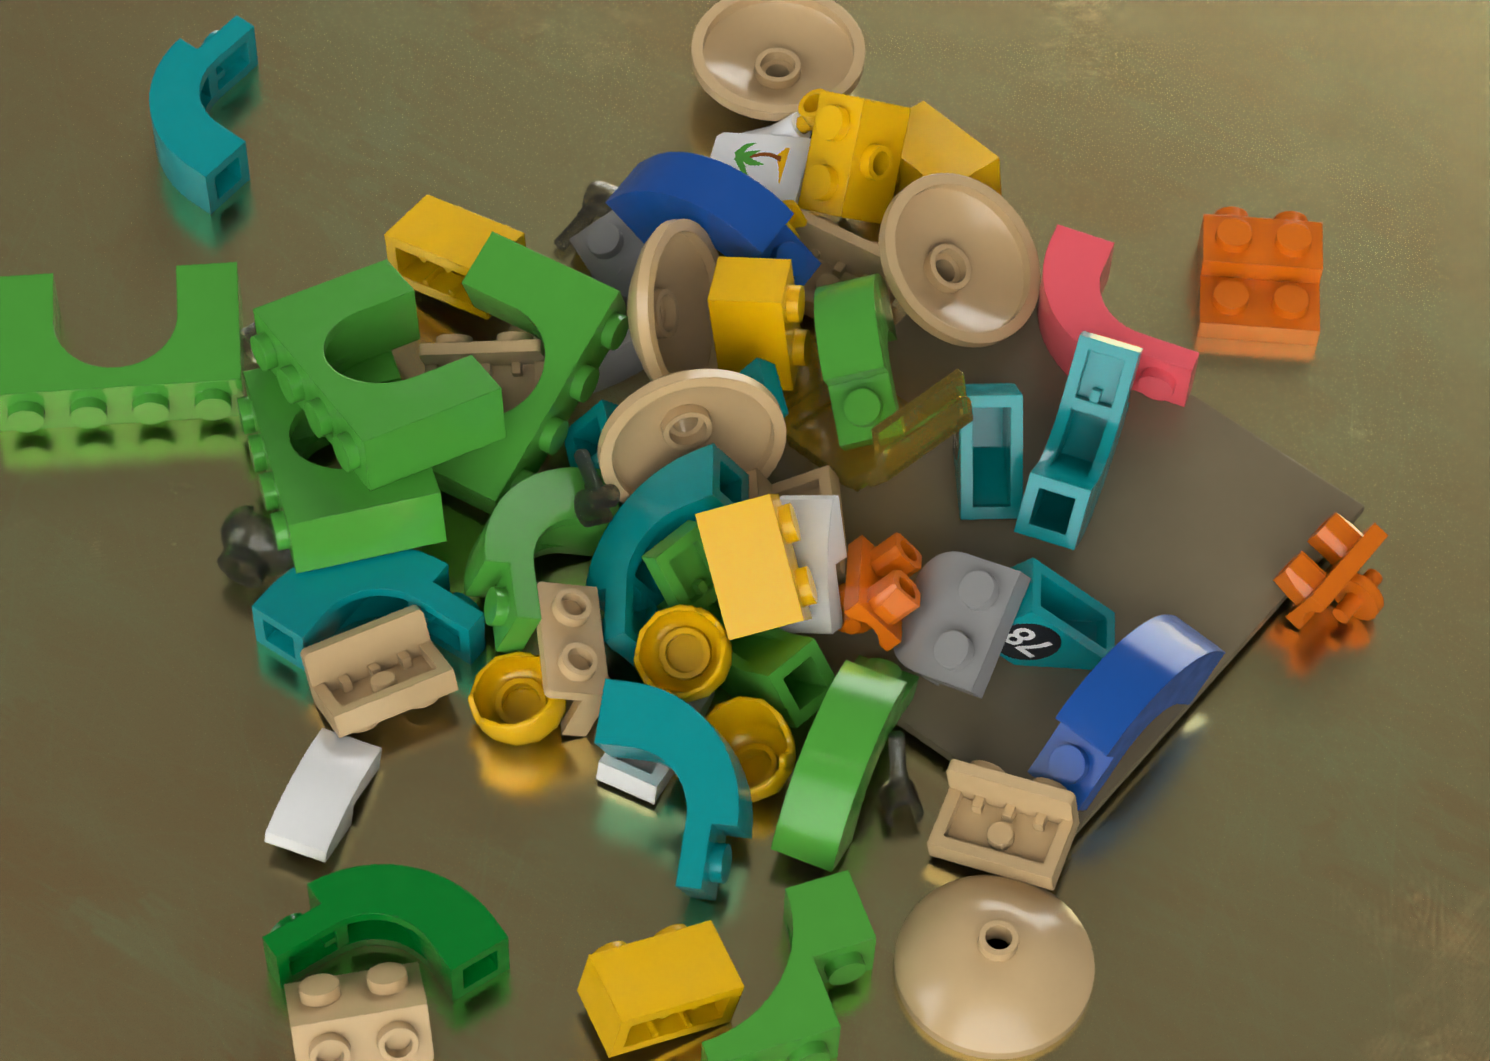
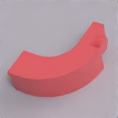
(1071, 302)

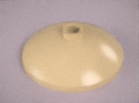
(774, 52)
(975, 245)
(670, 302)
(686, 414)
(987, 997)

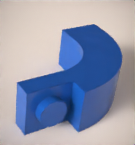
(727, 203)
(1134, 682)

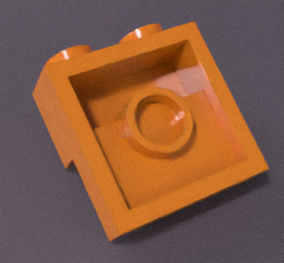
(1259, 277)

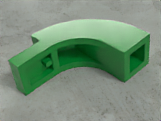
(397, 910)

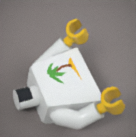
(775, 154)

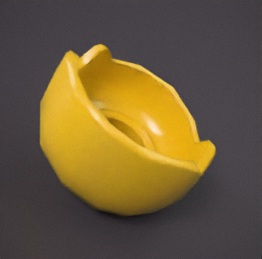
(683, 652)
(511, 700)
(759, 740)

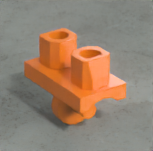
(880, 588)
(1315, 589)

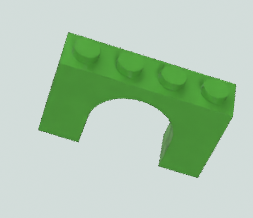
(578, 326)
(188, 378)
(373, 427)
(325, 511)

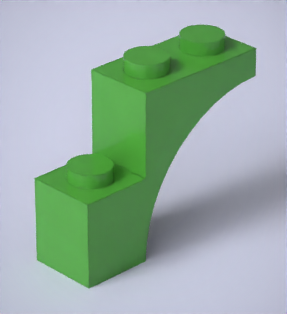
(827, 943)

